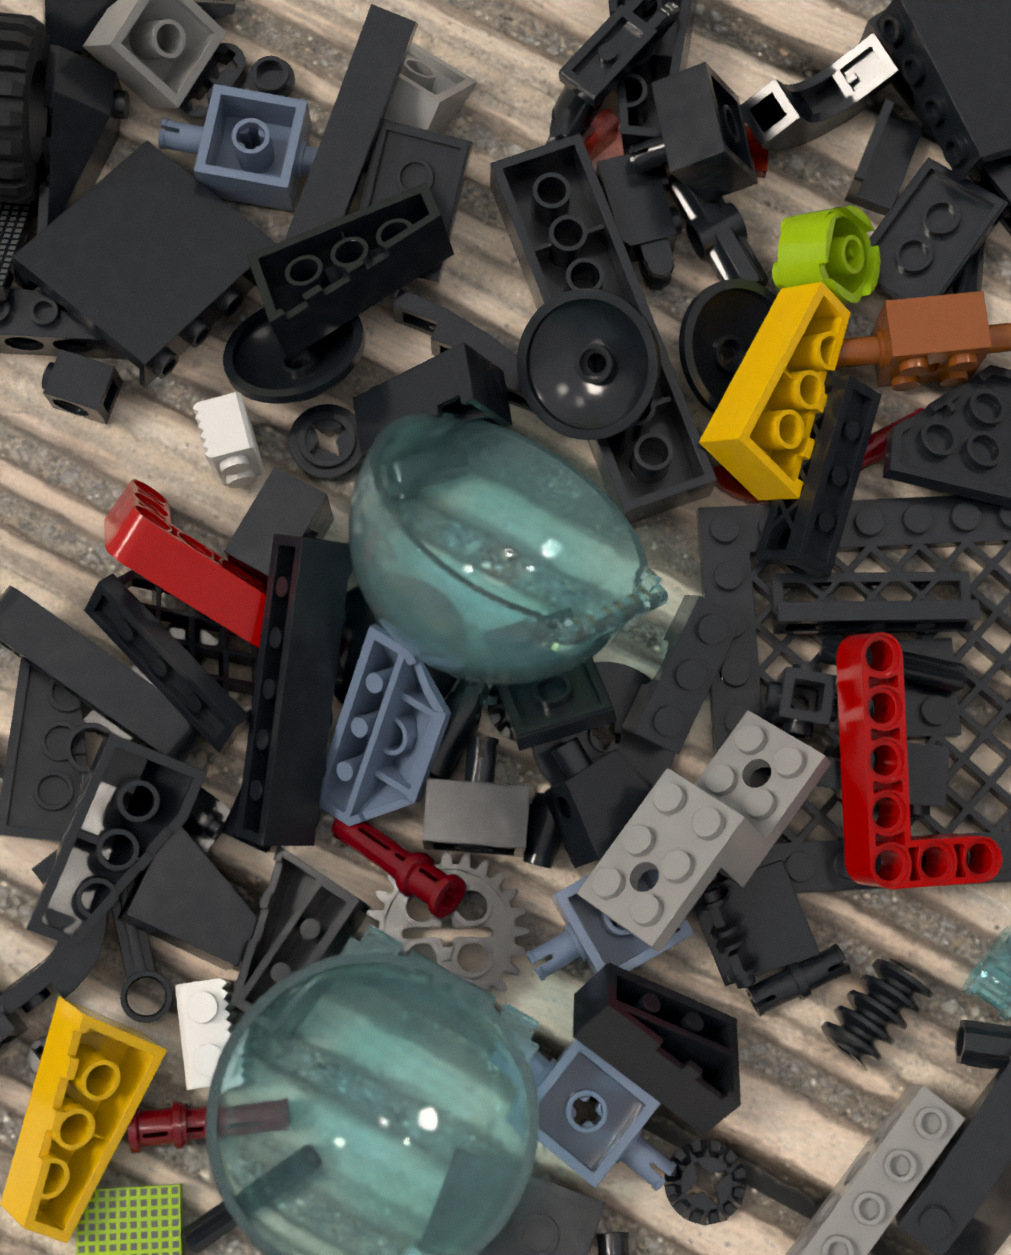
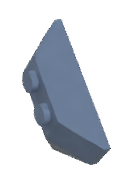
(383, 734)

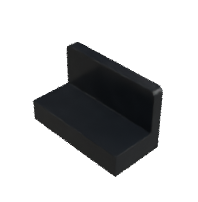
(883, 162)

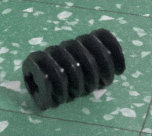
(875, 1010)

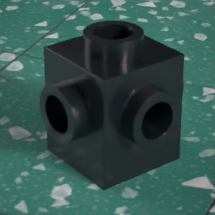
(814, 689)

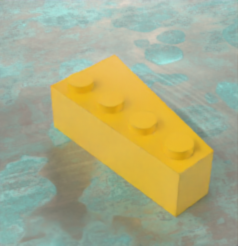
(778, 389)
(76, 1116)

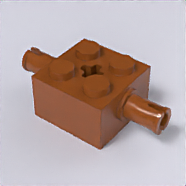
(927, 341)

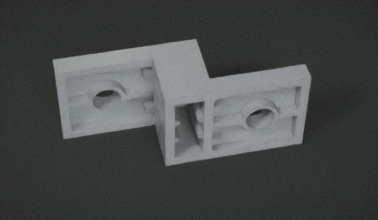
(703, 829)

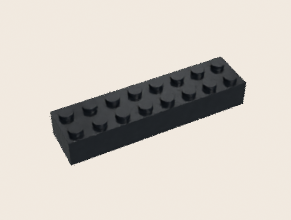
(572, 243)

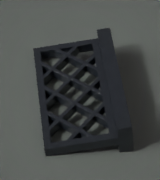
(171, 661)

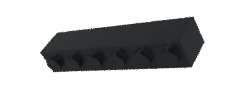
(294, 691)

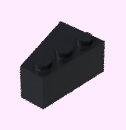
(662, 1043)

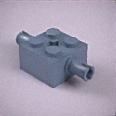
(248, 147)
(594, 937)
(615, 1132)

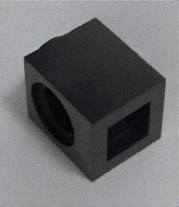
(81, 386)

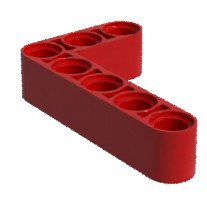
(147, 542)
(889, 781)

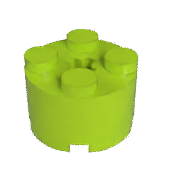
(828, 249)

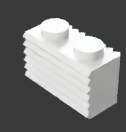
(229, 440)
(205, 1026)

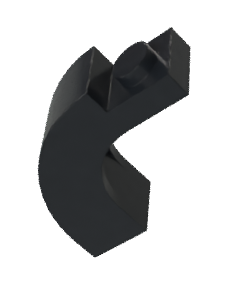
(800, 112)
(64, 967)

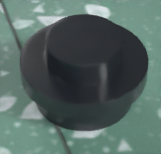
(272, 76)

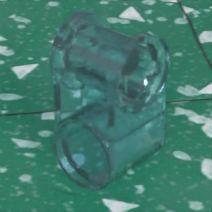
(994, 969)

